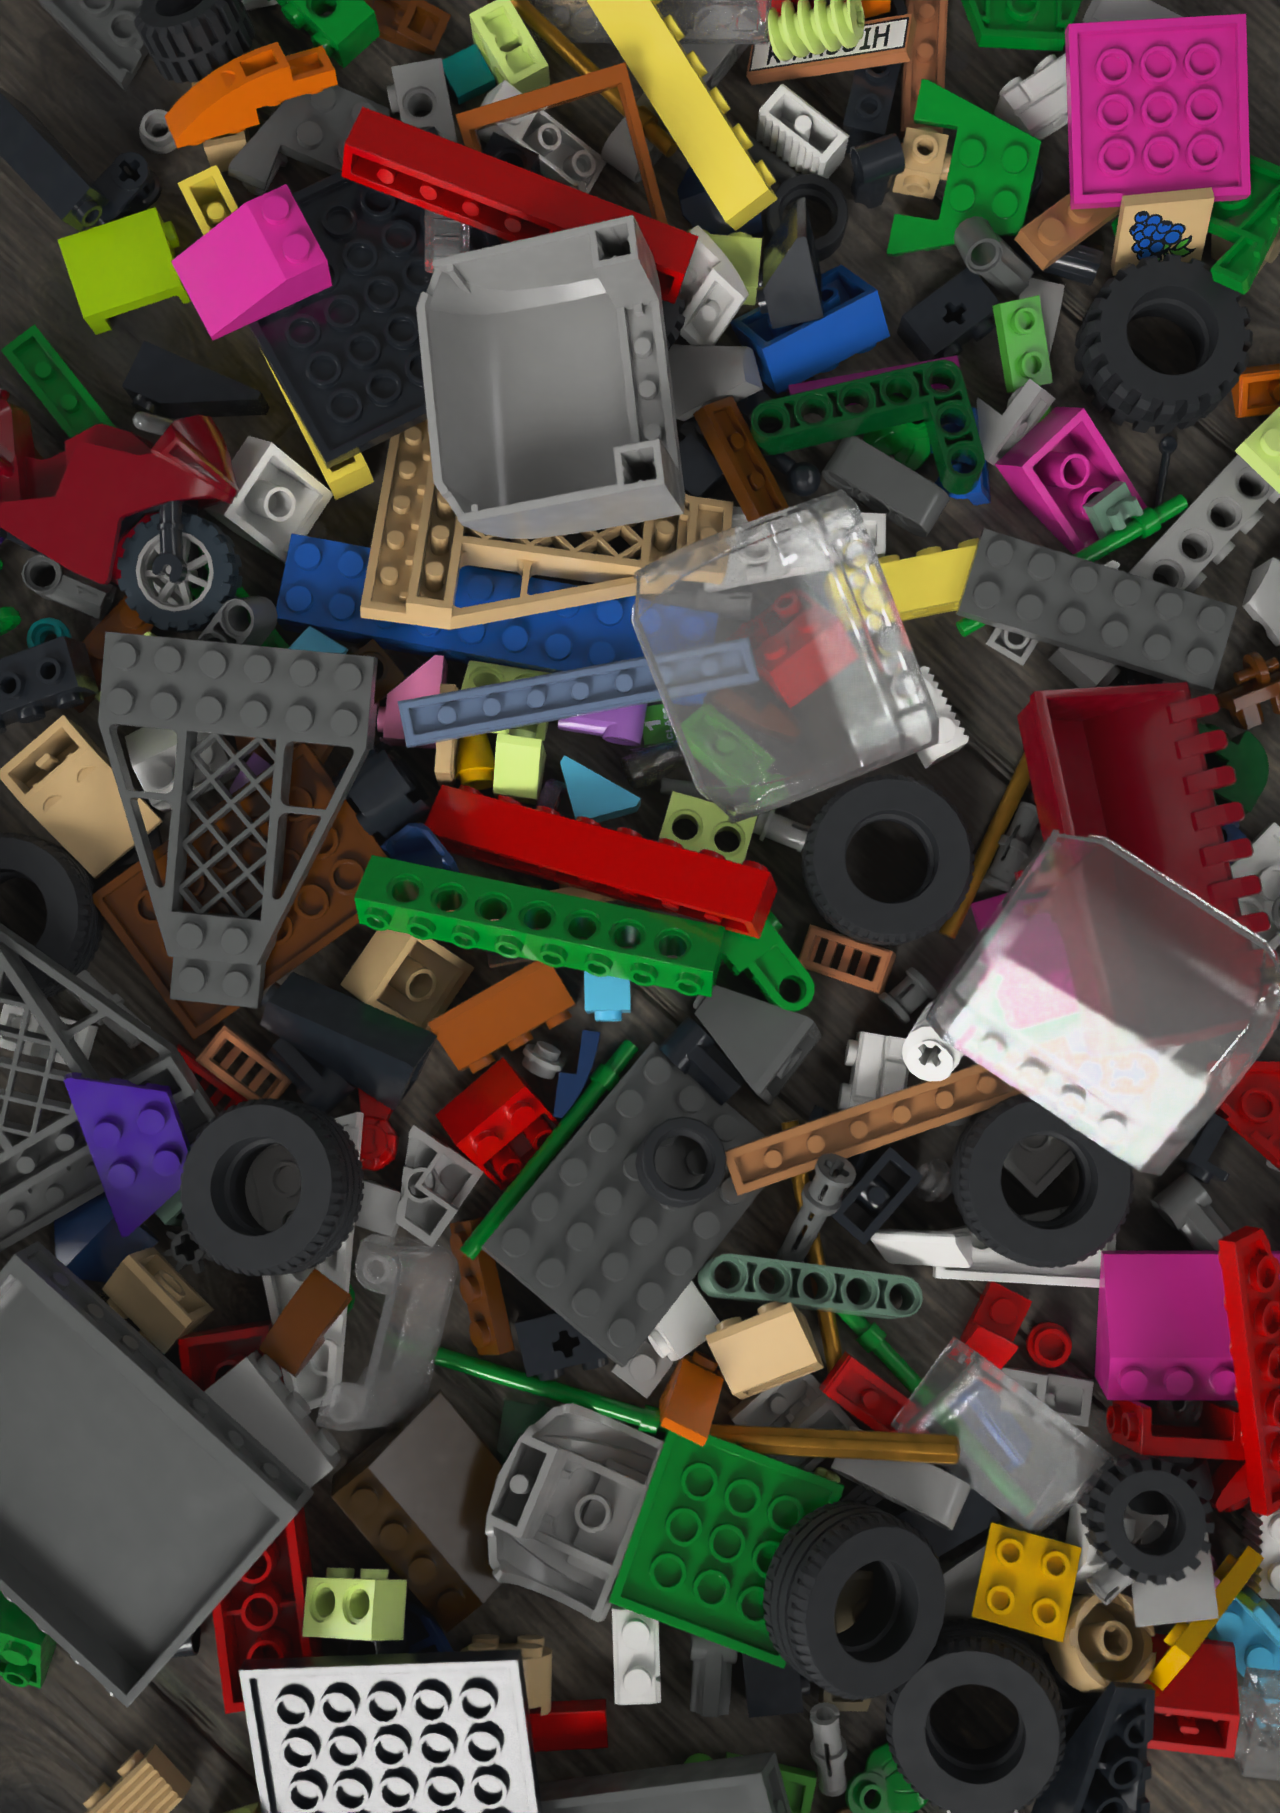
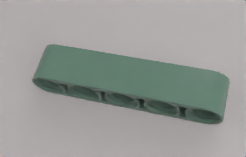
(830, 1281)

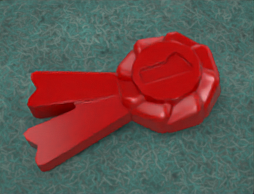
(378, 1136)

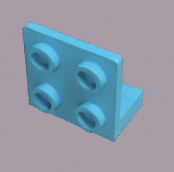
(1252, 1629)

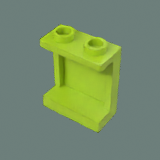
(122, 266)

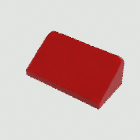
(570, 1725)

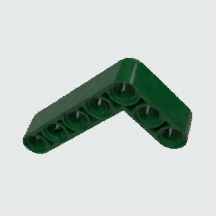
(882, 413)

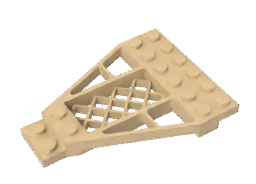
(423, 547)

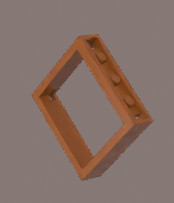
(563, 93)

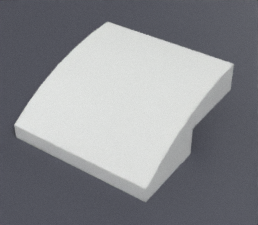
(710, 292)

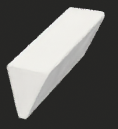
(924, 1247)

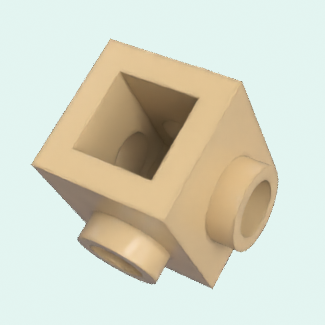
(924, 162)

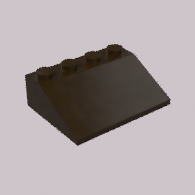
(425, 1506)

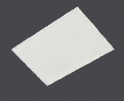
(1177, 1600)

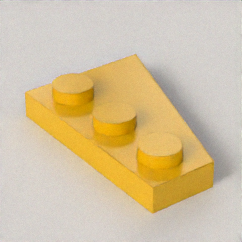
(1186, 1637)

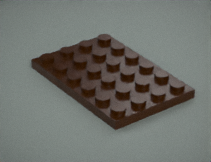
(316, 918)

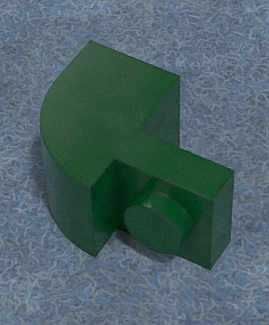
(1250, 765)

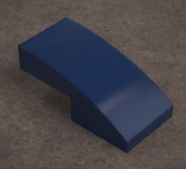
(571, 1085)

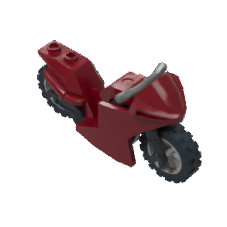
(122, 502)

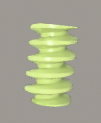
(815, 28)

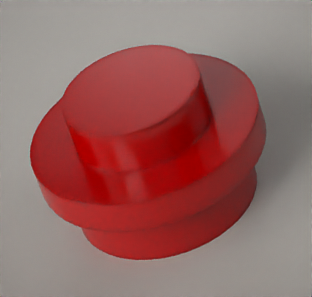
(1048, 1344)

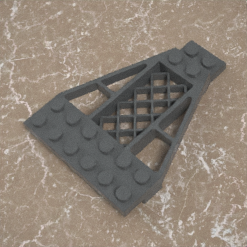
(240, 694)
(49, 1164)

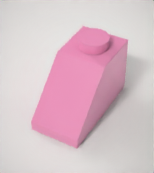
(421, 683)

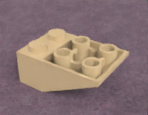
(74, 795)

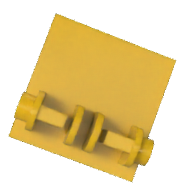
(1026, 1582)

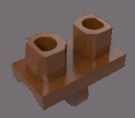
(1259, 686)

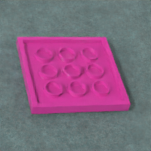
(1157, 108)

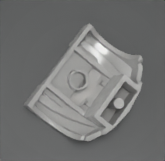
(569, 1506)

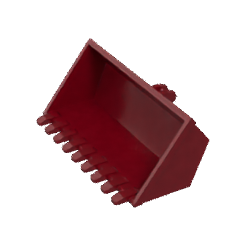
(1137, 772)

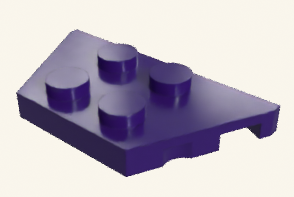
(133, 1143)

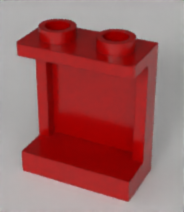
(1213, 1439)

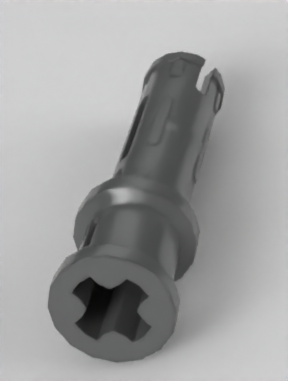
(797, 1247)

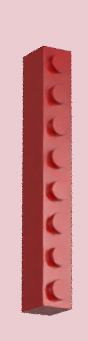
(492, 191)
(604, 860)

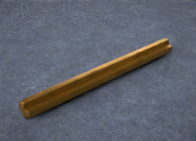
(843, 1443)

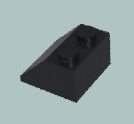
(791, 272)

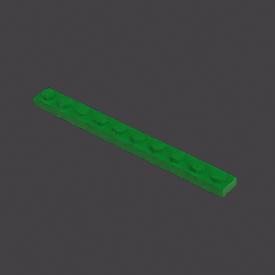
(74, 407)

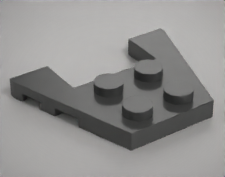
(306, 129)

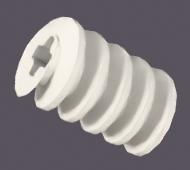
(927, 1053)

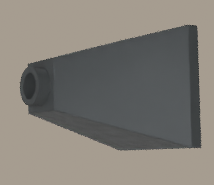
(758, 1038)

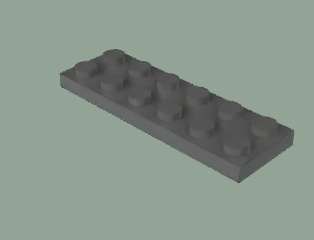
(1096, 610)

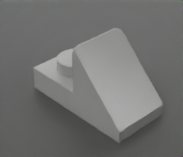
(1001, 432)

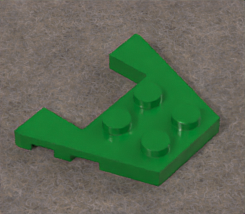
(1021, 22)
(986, 178)
(1247, 224)

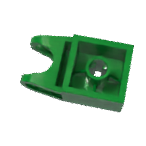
(768, 963)

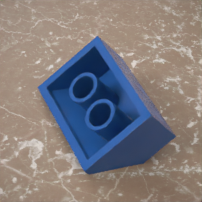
(796, 352)

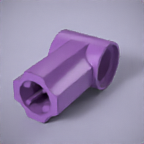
(615, 726)

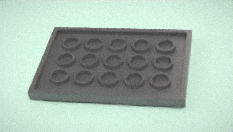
(592, 1233)

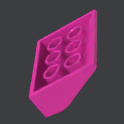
(1163, 1327)

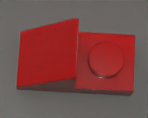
(996, 1323)

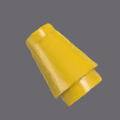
(475, 762)

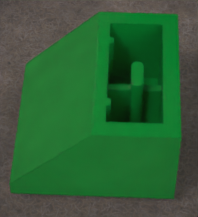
(23, 1647)

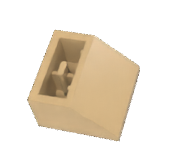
(764, 1349)

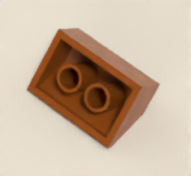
(503, 1016)

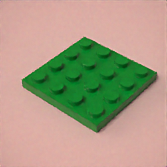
(710, 1538)

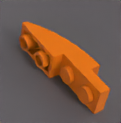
(232, 93)

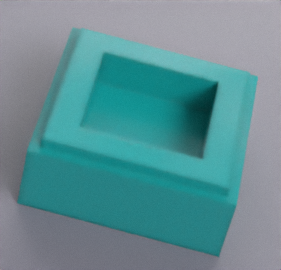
(467, 74)

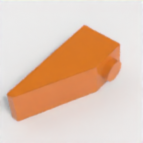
(691, 1397)

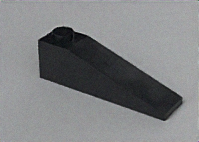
(1106, 1756)

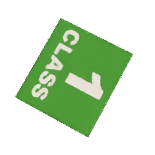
(657, 726)

